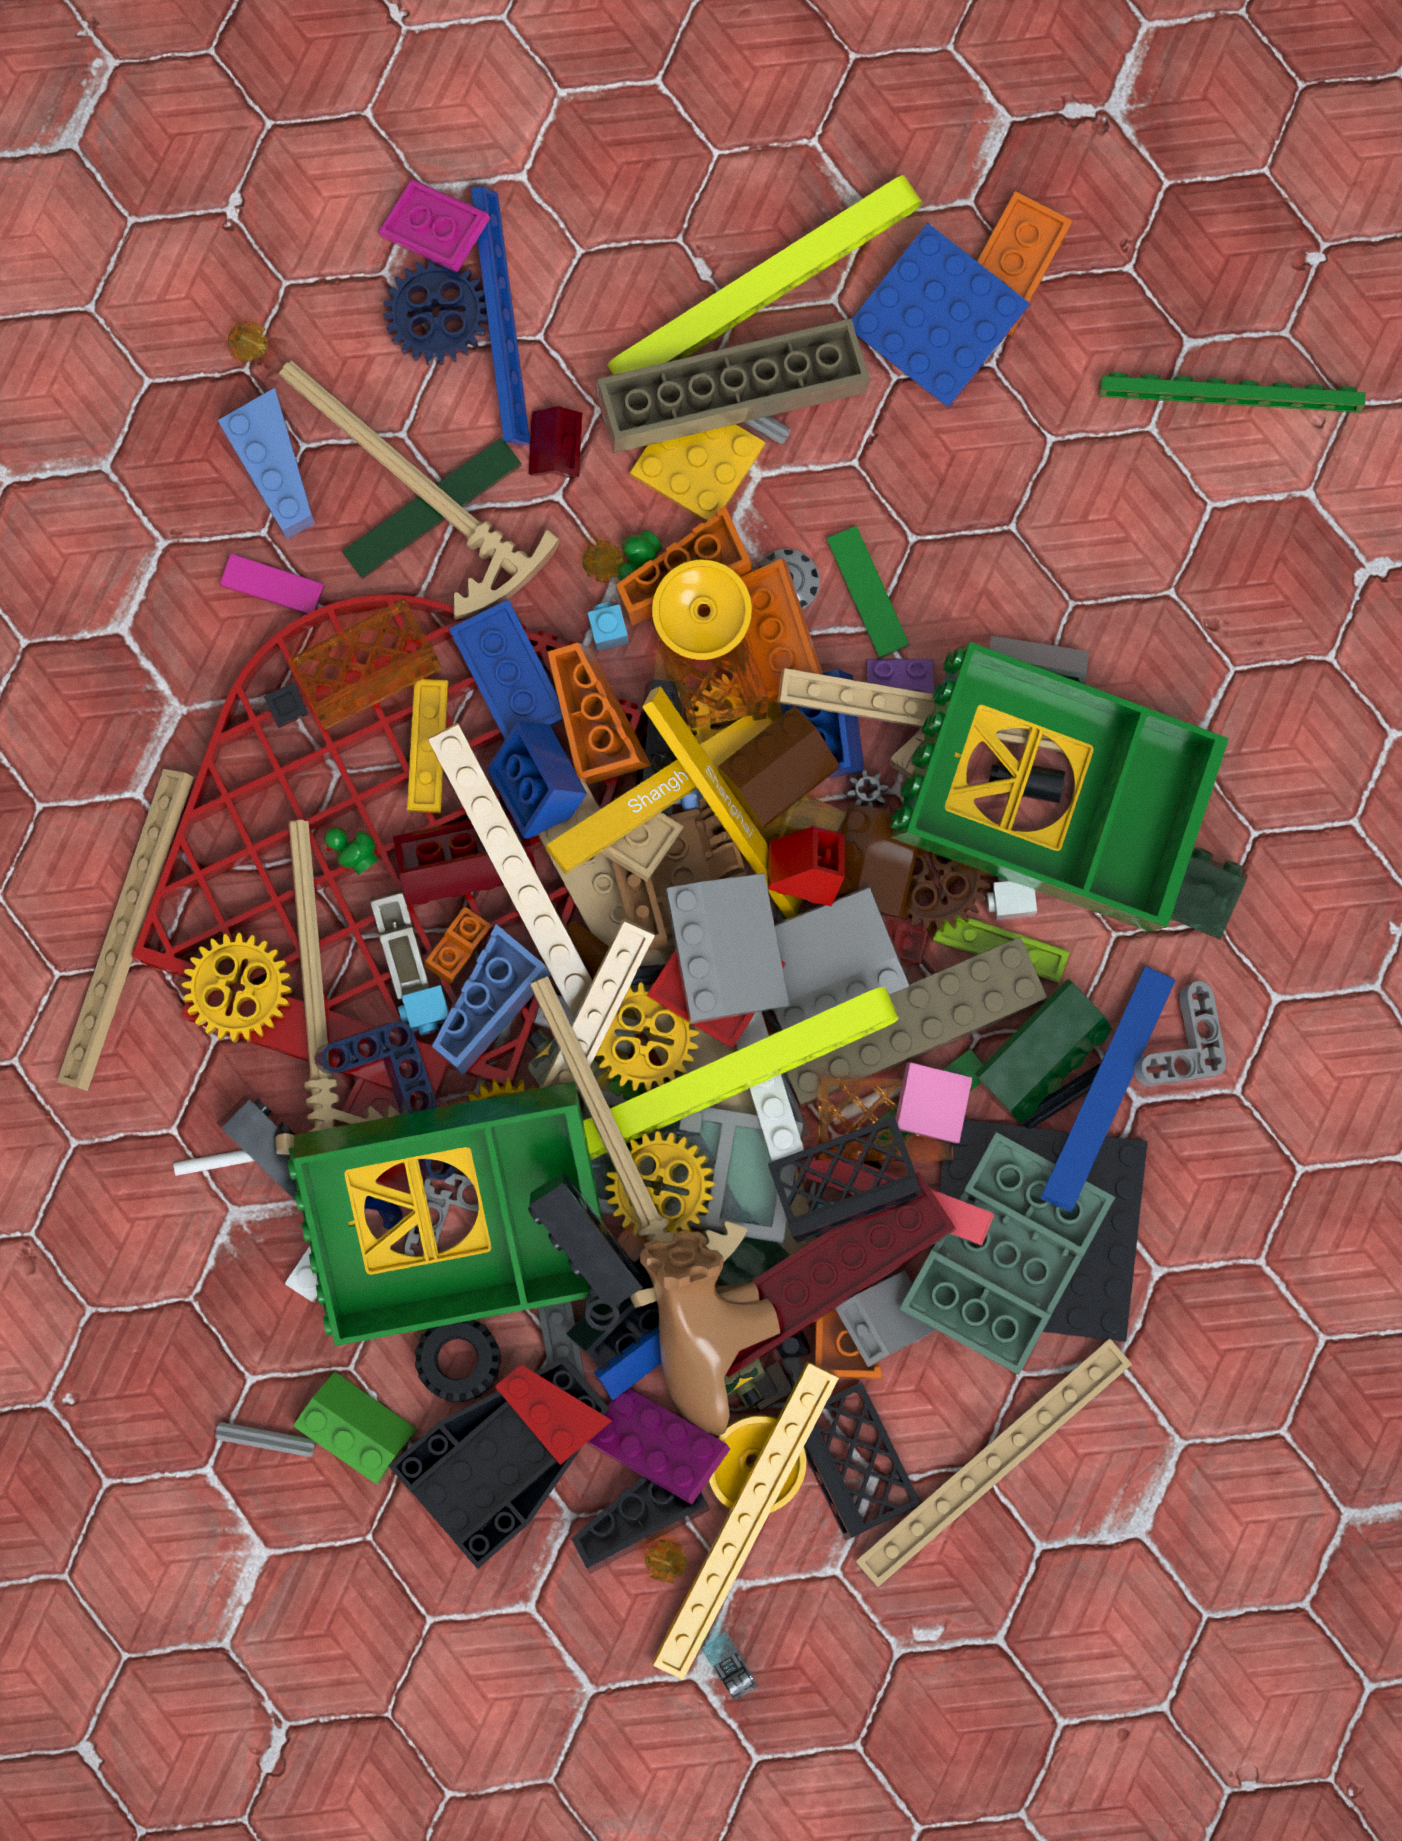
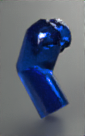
(389, 1211)

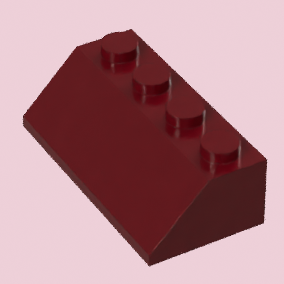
(447, 862)

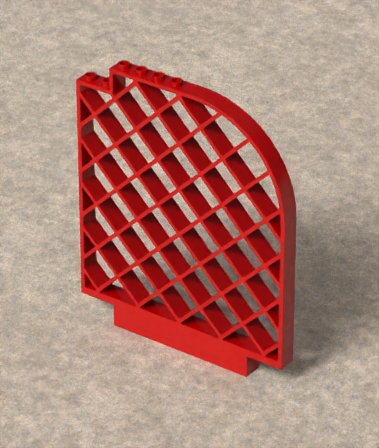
(290, 1032)

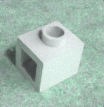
(1011, 900)

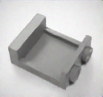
(878, 1323)

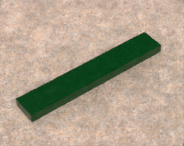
(420, 518)

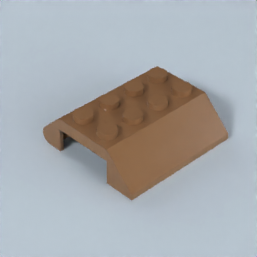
(691, 859)

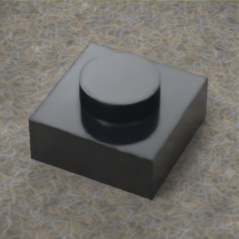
(286, 705)

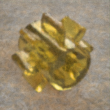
(248, 341)
(602, 561)
(666, 1561)

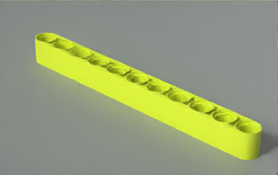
(772, 278)
(748, 1067)

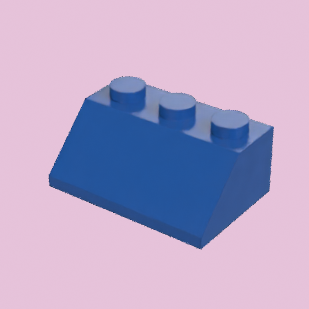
(838, 731)
(536, 778)

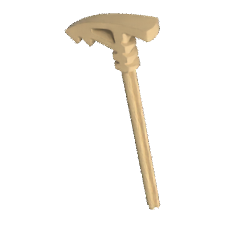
(478, 534)
(320, 1083)
(651, 1222)

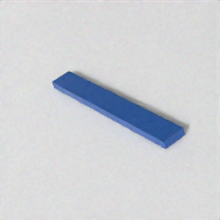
(501, 320)
(1107, 1089)

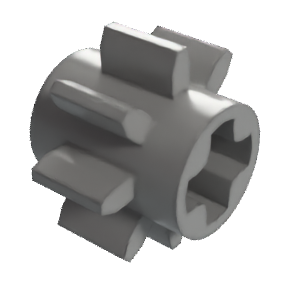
(873, 785)

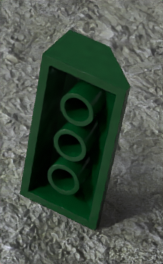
(1043, 1052)

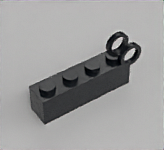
(588, 1245)

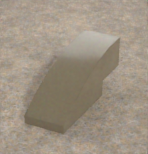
(399, 942)

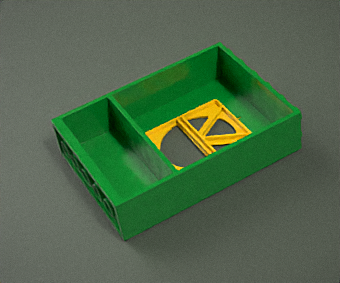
(1133, 803)
(506, 1259)

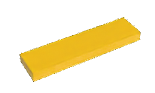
(425, 769)

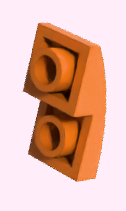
(457, 945)

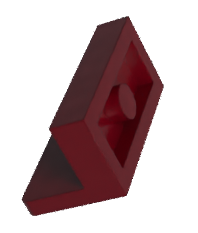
(555, 442)

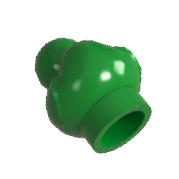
(638, 551)
(356, 854)

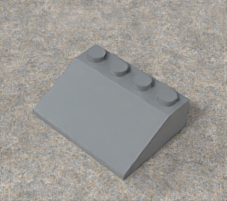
(726, 948)
(836, 956)

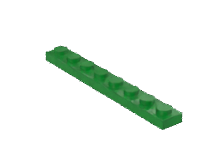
(1242, 394)

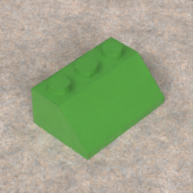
(355, 1428)

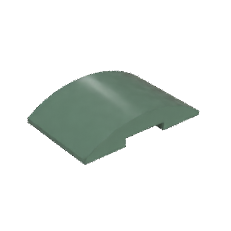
(1007, 1289)

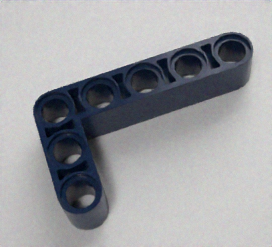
(392, 1057)

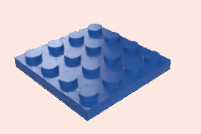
(938, 315)

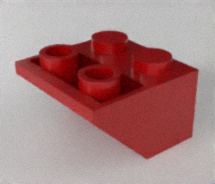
(807, 865)

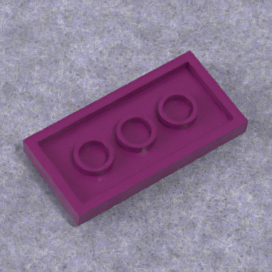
(659, 1445)

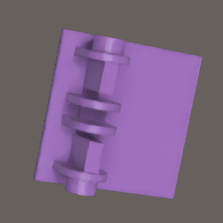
(902, 673)

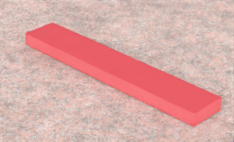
(970, 1221)

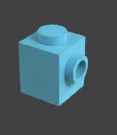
(607, 626)
(424, 1010)

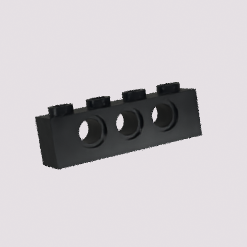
(652, 741)

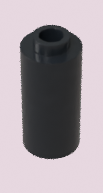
(1042, 783)

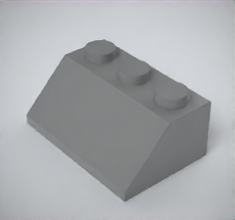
(1056, 659)

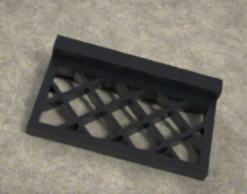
(854, 1207)
(832, 1481)

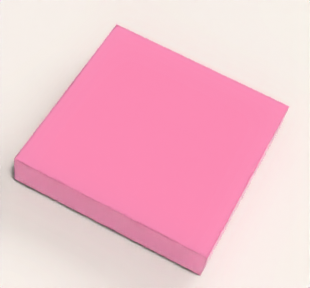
(933, 1103)

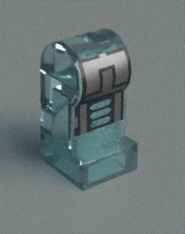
(729, 1666)

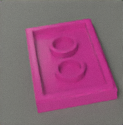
(434, 225)

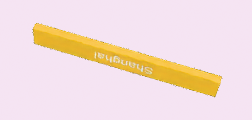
(714, 790)
(646, 799)

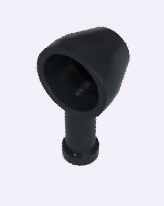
(794, 1346)

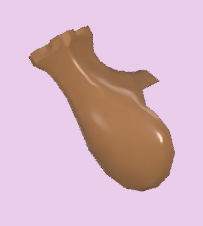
(702, 1325)

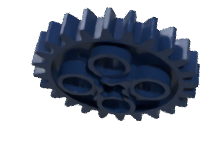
(438, 341)

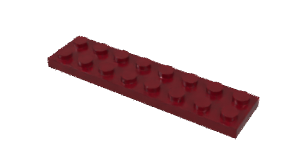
(843, 1265)

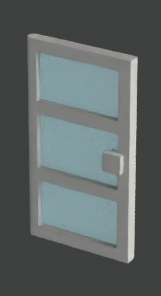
(740, 1166)

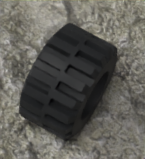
(458, 1389)

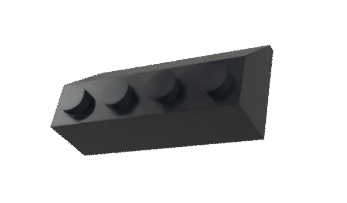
(631, 1325)

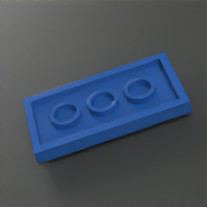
(506, 668)

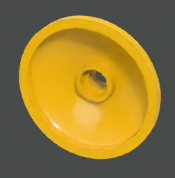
(678, 603)
(745, 1438)

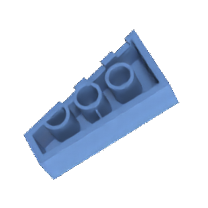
(266, 452)
(488, 1000)

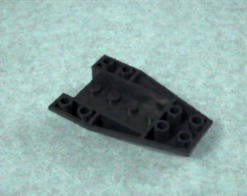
(486, 1469)

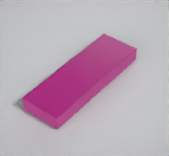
(271, 584)

